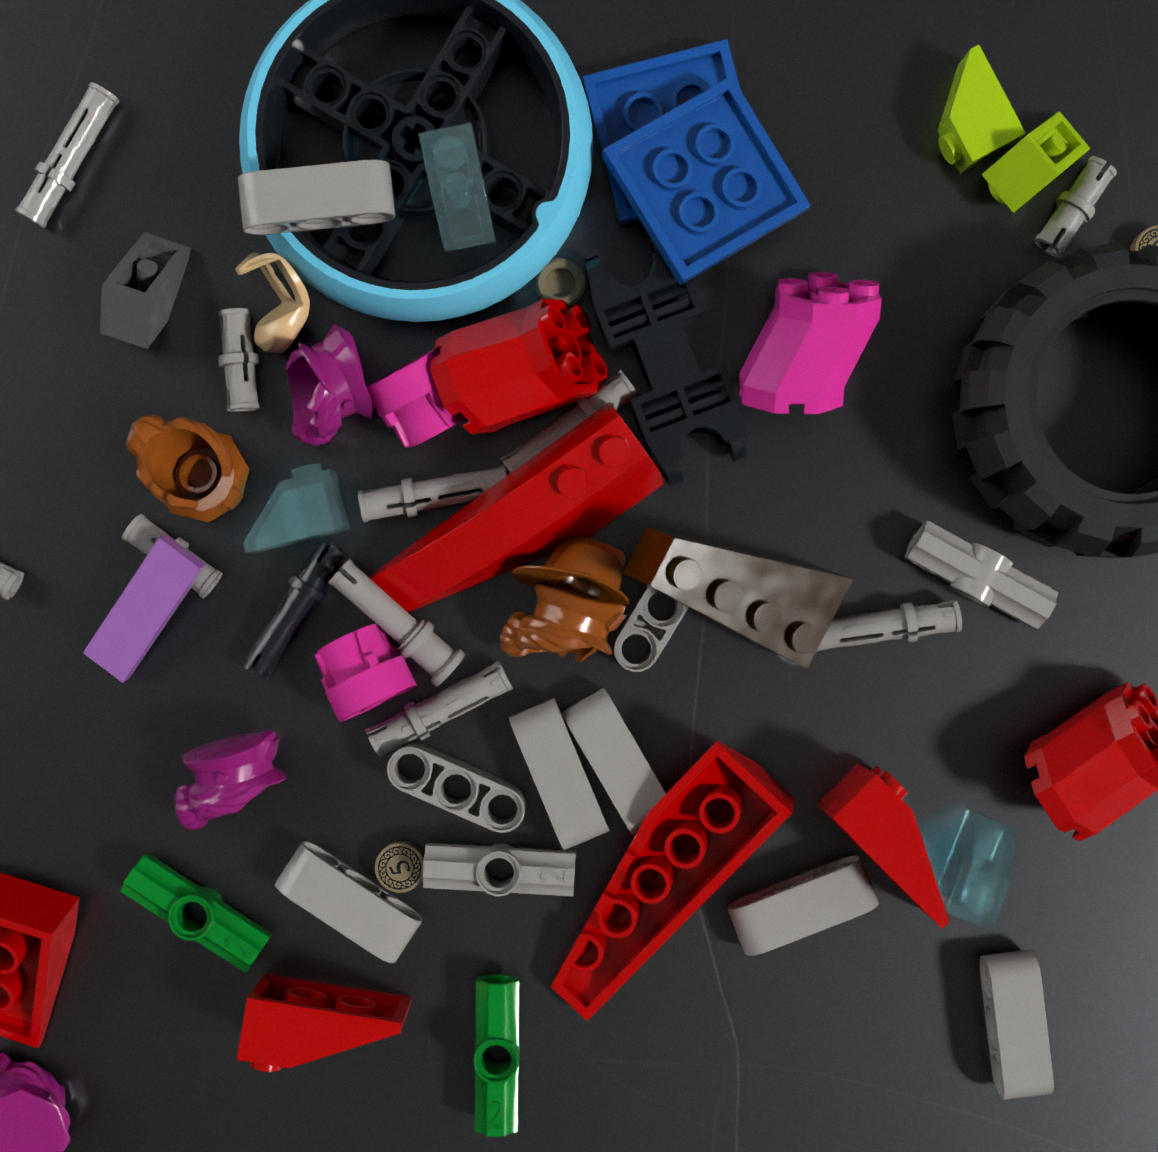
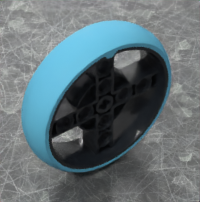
(540, 218)

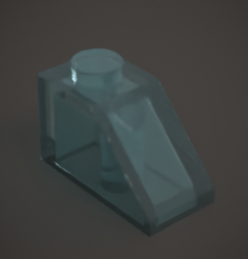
(457, 187)
(299, 511)
(978, 870)

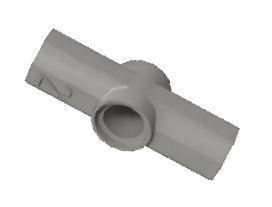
(981, 575)
(465, 869)

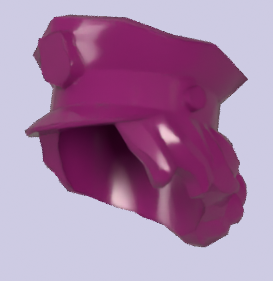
(326, 386)
(226, 776)
(31, 1109)

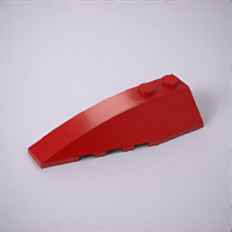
(551, 498)
(671, 868)

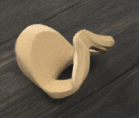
(281, 325)

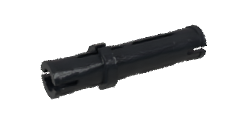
(294, 608)

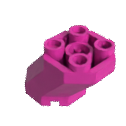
(810, 343)

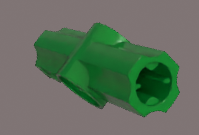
(167, 895)
(497, 1082)

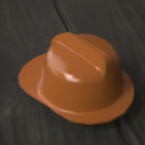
(581, 568)

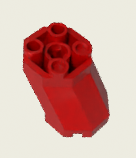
(517, 365)
(1098, 761)

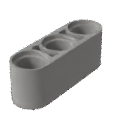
(316, 197)
(655, 631)
(615, 757)
(559, 774)
(432, 790)
(348, 902)
(802, 905)
(1016, 1024)

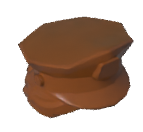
(188, 466)
(562, 625)

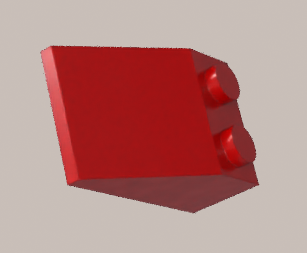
(875, 817)
(34, 950)
(306, 1020)

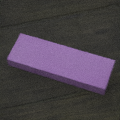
(144, 608)

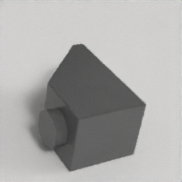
(143, 290)

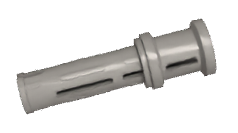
(414, 637)

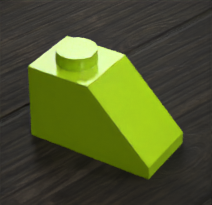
(977, 115)
(1035, 162)

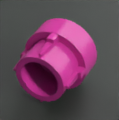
(411, 402)
(362, 672)

